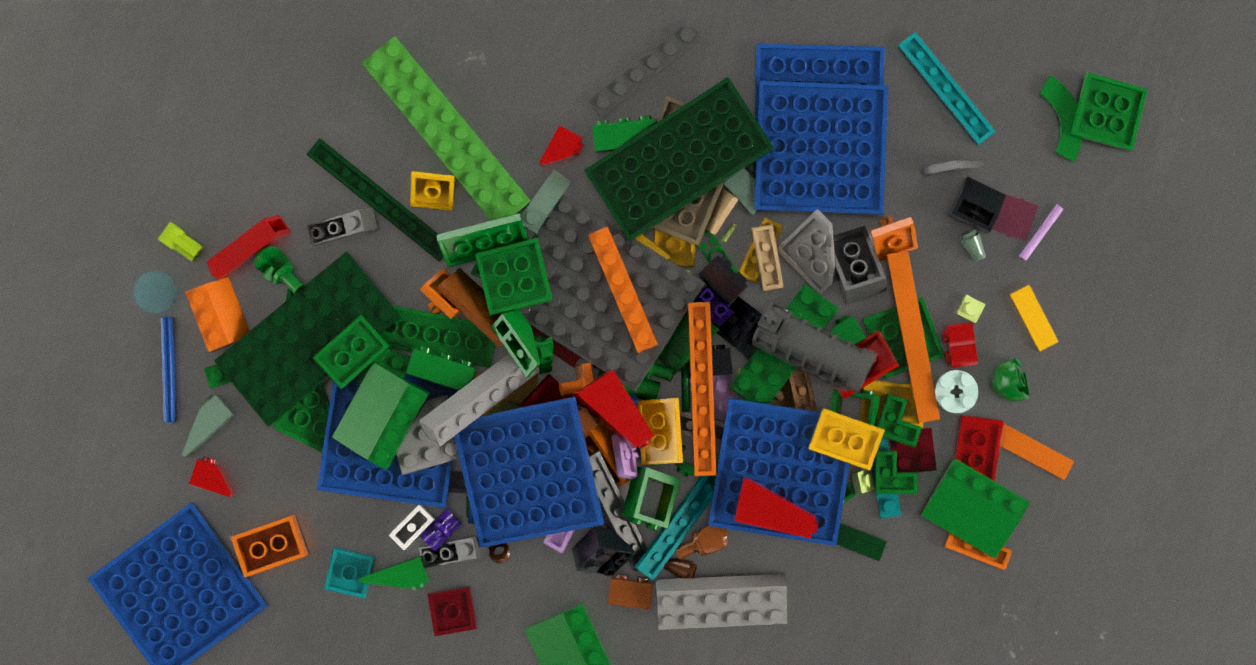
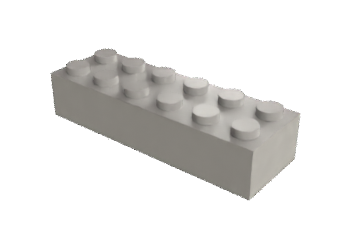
(721, 601)

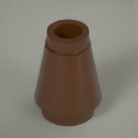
(681, 568)

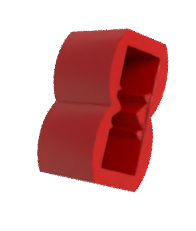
(960, 345)

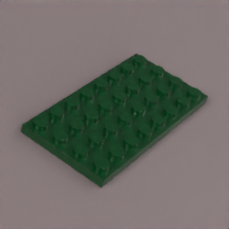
(679, 159)
(274, 359)

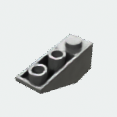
(342, 226)
(453, 552)

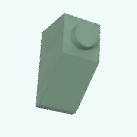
(743, 187)

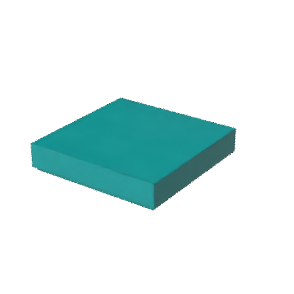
(344, 570)

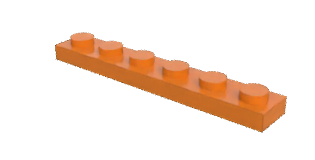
(622, 289)

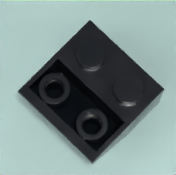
(977, 205)
(723, 279)
(741, 327)
(601, 552)

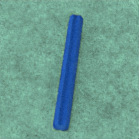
(168, 369)

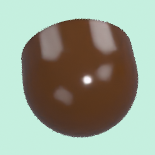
(502, 558)

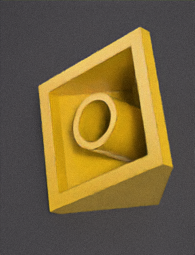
(432, 191)

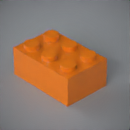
(269, 546)

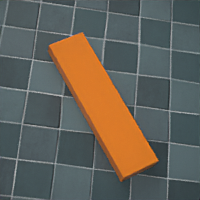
(1035, 452)

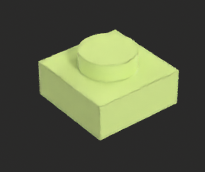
(970, 309)
(862, 481)

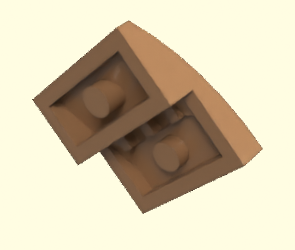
(797, 392)

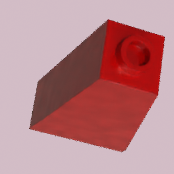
(247, 246)
(616, 409)
(771, 511)

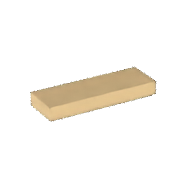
(767, 257)

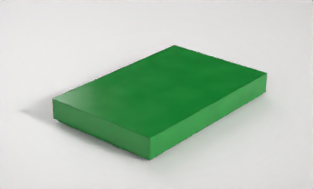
(351, 351)

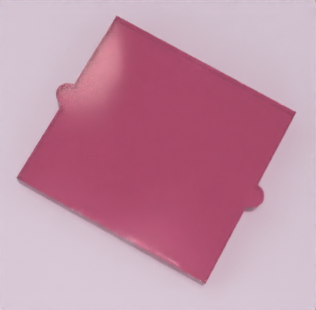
(1015, 217)

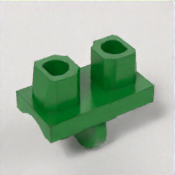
(545, 353)

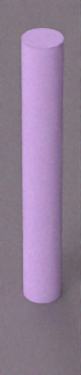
(1041, 232)

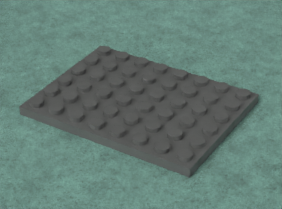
(583, 306)

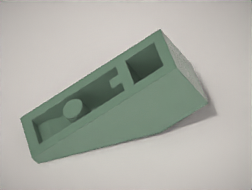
(545, 201)
(208, 420)

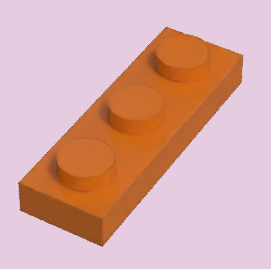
(962, 547)

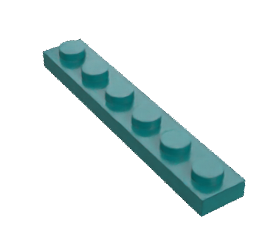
(946, 88)
(678, 527)

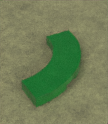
(1066, 108)

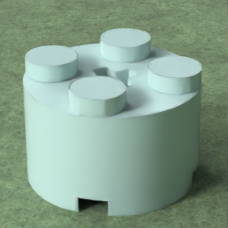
(962, 381)

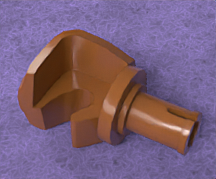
(705, 542)

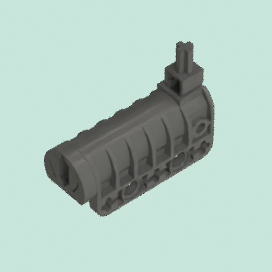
(812, 349)

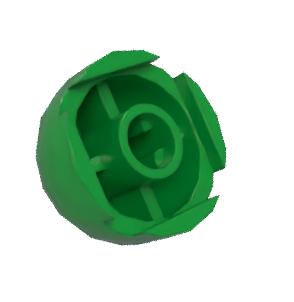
(1011, 381)

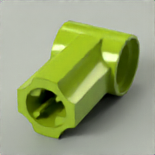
(177, 239)

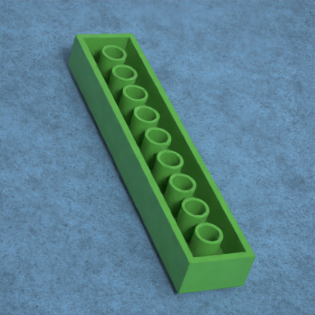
(445, 131)

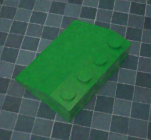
(380, 415)
(975, 508)
(567, 639)

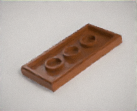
(471, 301)

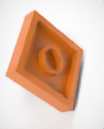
(894, 237)
(436, 297)
(583, 377)

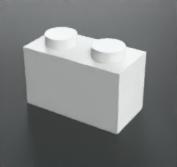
(412, 527)

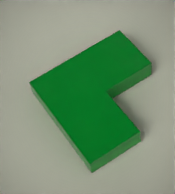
(892, 423)
(887, 478)

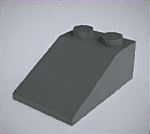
(857, 265)

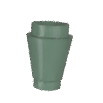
(973, 244)

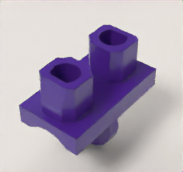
(719, 310)
(440, 529)

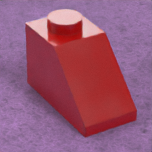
(562, 147)
(210, 477)

